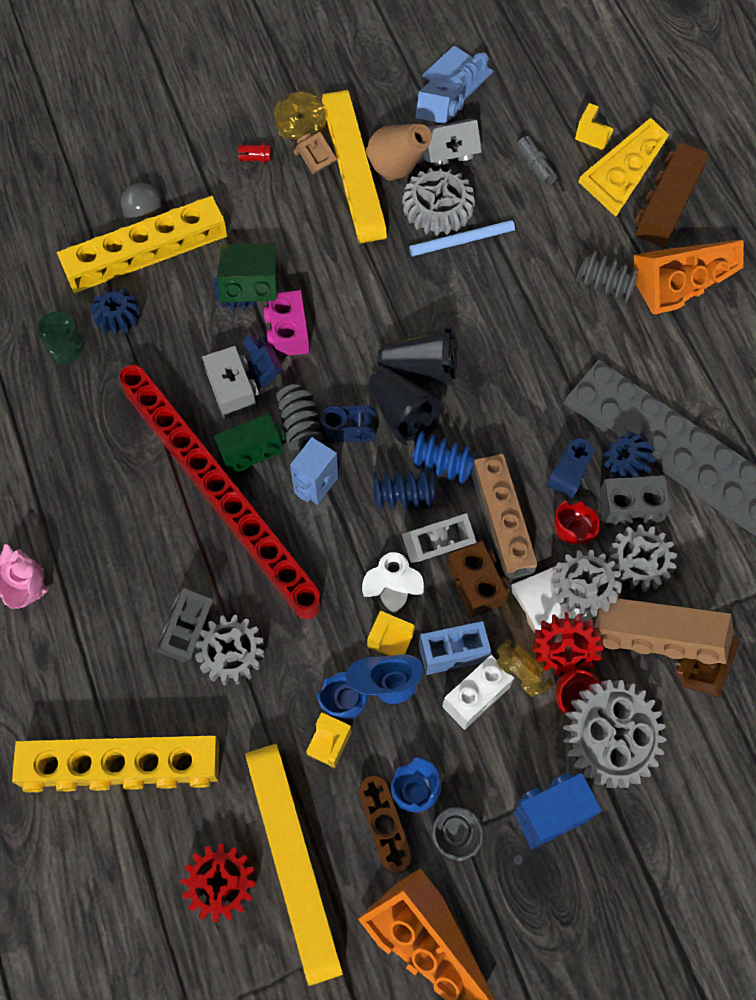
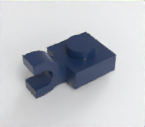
(264, 362)

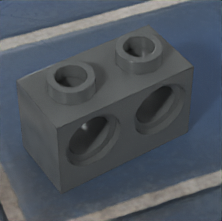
(632, 493)
(183, 625)

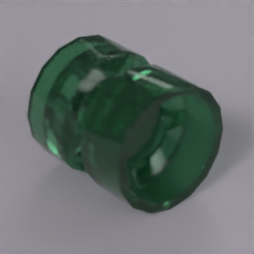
(60, 337)

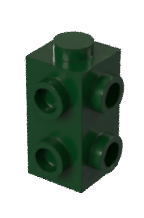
(250, 443)

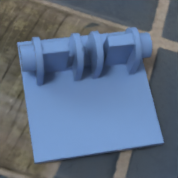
(461, 69)

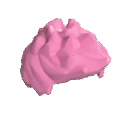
(20, 578)

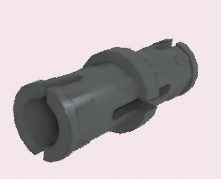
(536, 161)

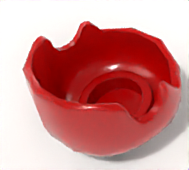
(576, 523)
(570, 685)

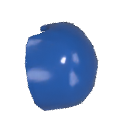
(339, 699)
(416, 785)

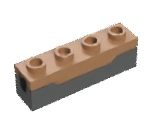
(503, 518)

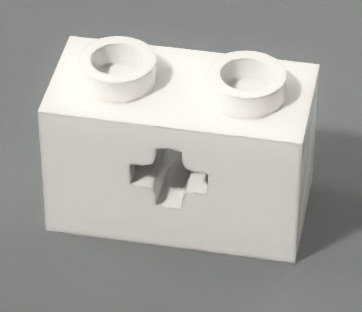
(477, 692)

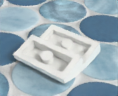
(539, 602)

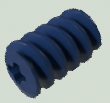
(403, 490)

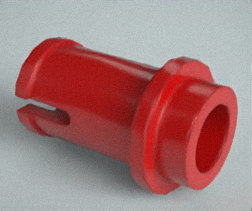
(256, 153)

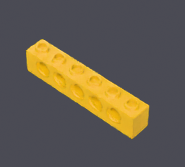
(142, 244)
(32, 757)

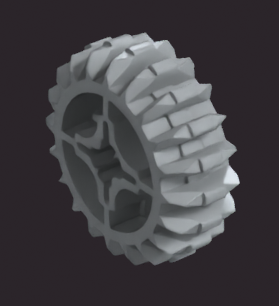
(438, 201)

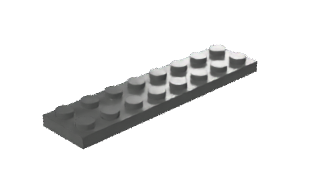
(681, 447)

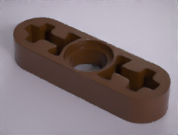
(368, 803)

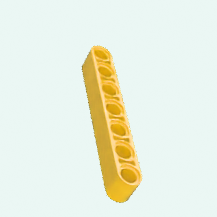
(354, 167)
(293, 865)

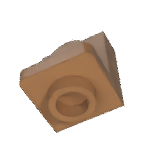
(315, 152)

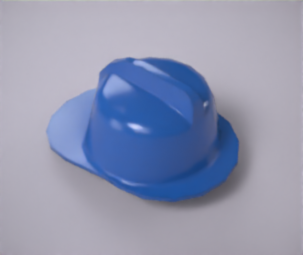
(388, 677)

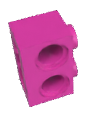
(287, 323)

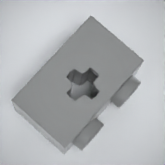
(466, 137)
(235, 395)
(438, 538)

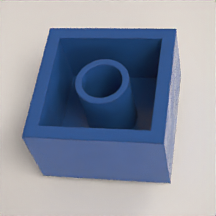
(556, 810)

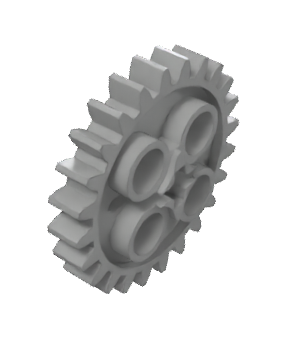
(614, 734)

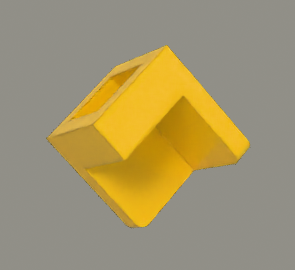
(593, 132)
(390, 635)
(329, 740)

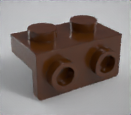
(706, 677)

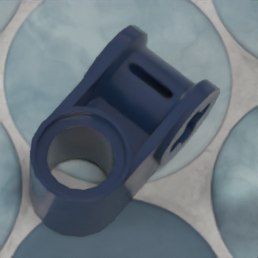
(350, 423)
(570, 470)

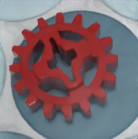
(568, 644)
(203, 882)

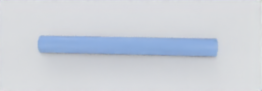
(462, 238)

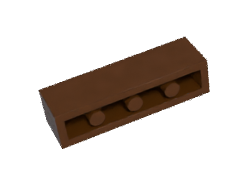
(671, 195)

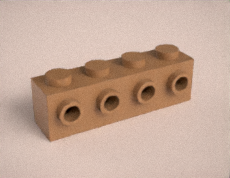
(666, 630)

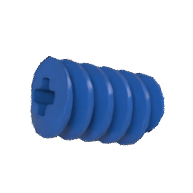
(443, 458)

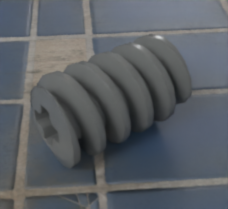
(608, 275)
(298, 416)

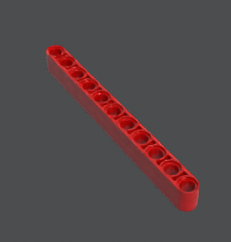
(220, 500)

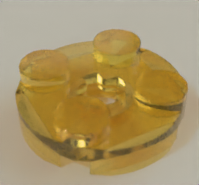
(287, 111)
(524, 667)

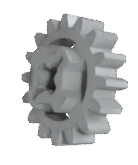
(645, 545)
(585, 595)
(235, 638)

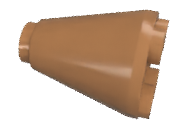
(397, 149)

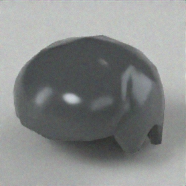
(140, 202)
(457, 833)

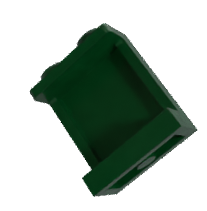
(247, 272)

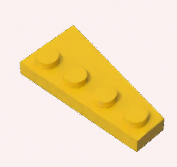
(623, 167)

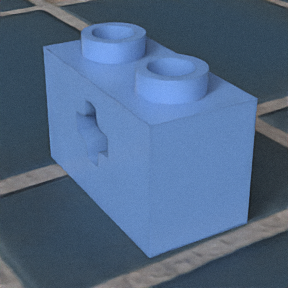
(439, 101)
(314, 471)
(454, 647)

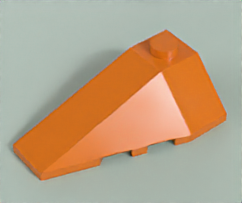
(677, 274)
(422, 931)

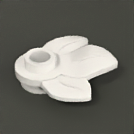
(392, 586)

